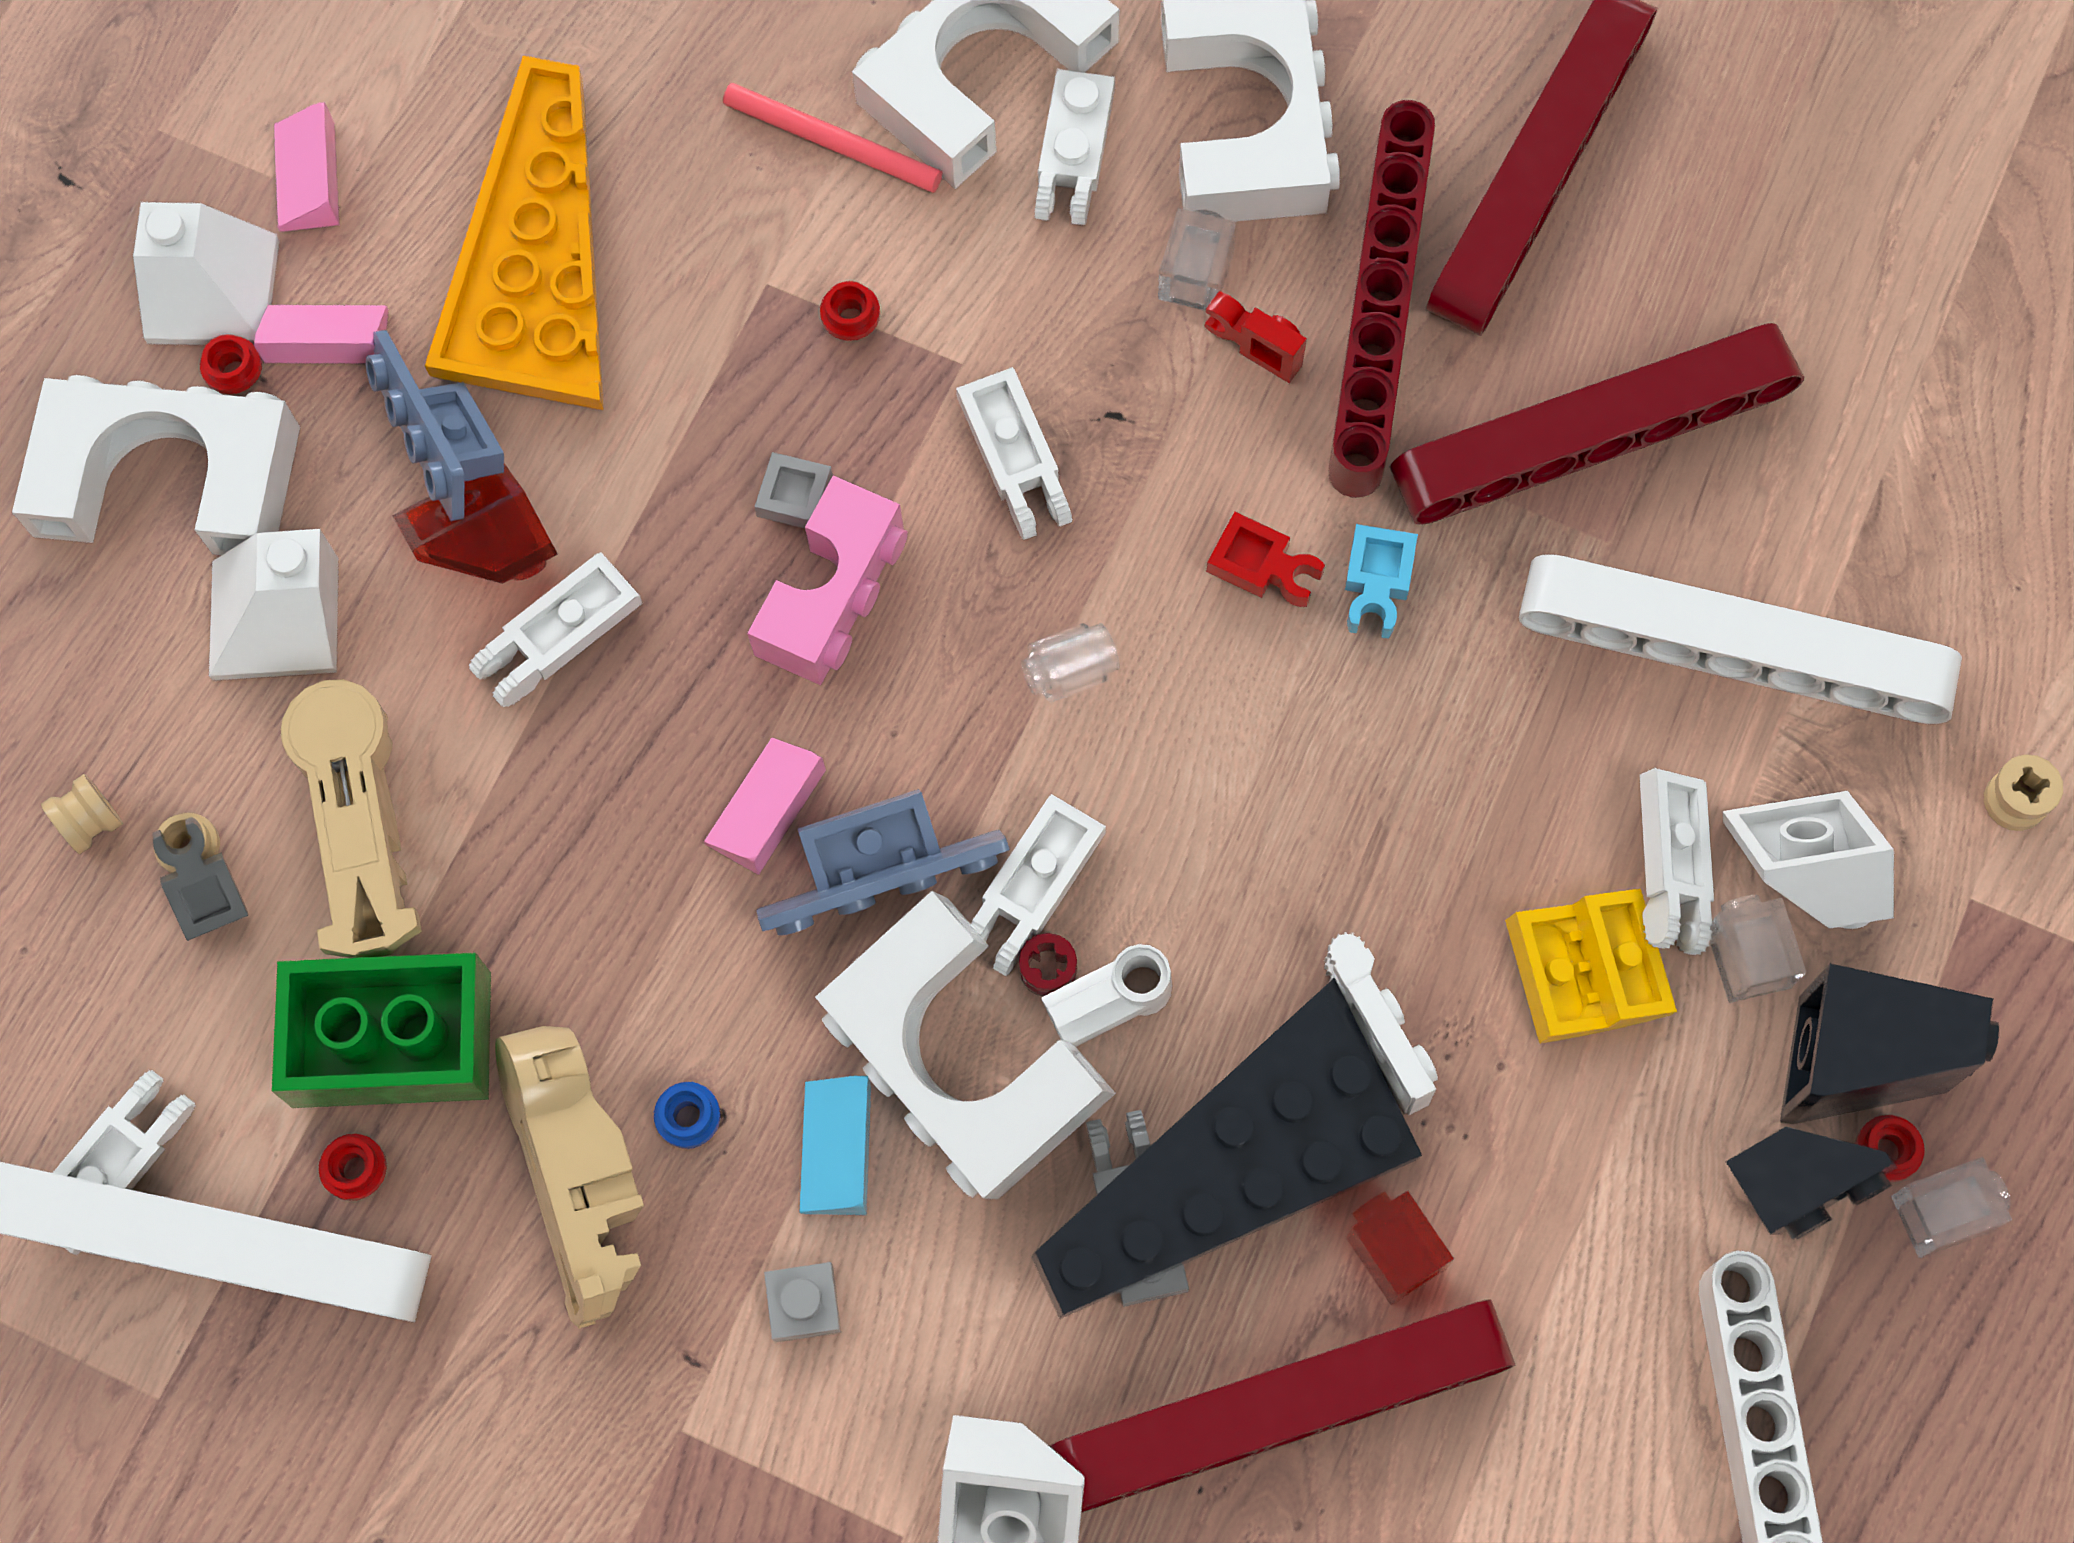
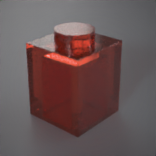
(1397, 1245)

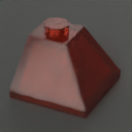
(495, 539)

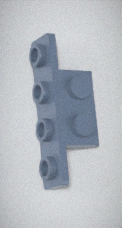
(438, 425)
(873, 853)

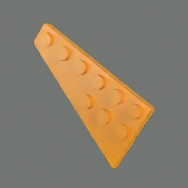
(525, 277)

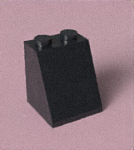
(1880, 1043)

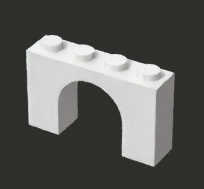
(927, 113)
(1285, 166)
(92, 425)
(881, 1010)

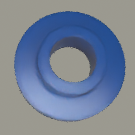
(681, 1096)

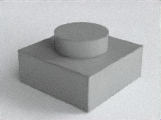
(791, 489)
(802, 1302)

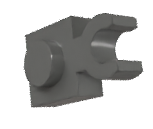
(200, 888)

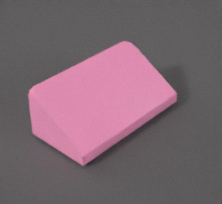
(306, 170)
(319, 333)
(766, 804)

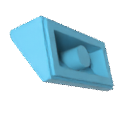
(835, 1146)

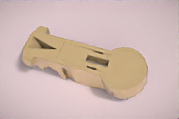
(341, 746)
(574, 1165)

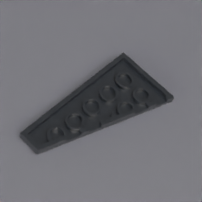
(1263, 1145)

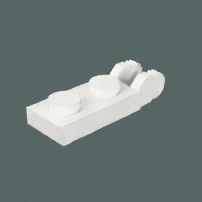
(1074, 141)
(1013, 447)
(557, 628)
(1676, 861)
(1037, 876)
(1379, 1017)
(117, 1150)

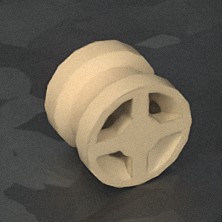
(2015, 806)
(81, 814)

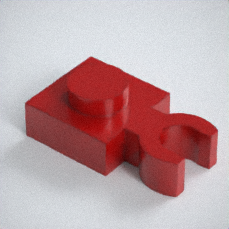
(1262, 338)
(1256, 556)

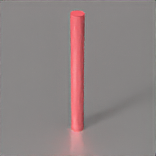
(832, 137)

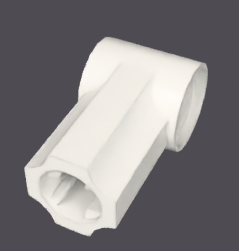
(1103, 1000)

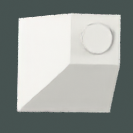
(201, 273)
(274, 607)
(1820, 857)
(1006, 1487)

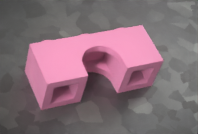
(811, 627)

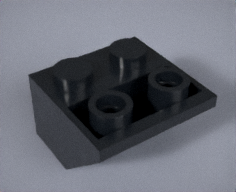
(1802, 1173)

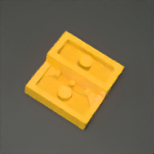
(1589, 966)

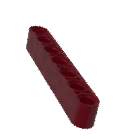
(1540, 163)
(1379, 321)
(1596, 423)
(1287, 1404)

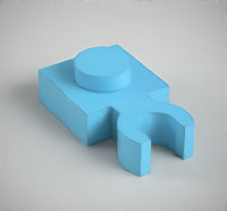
(1379, 570)

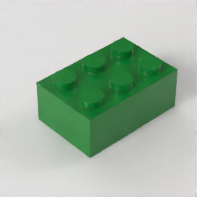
(382, 1030)

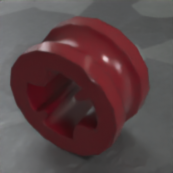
(1063, 954)

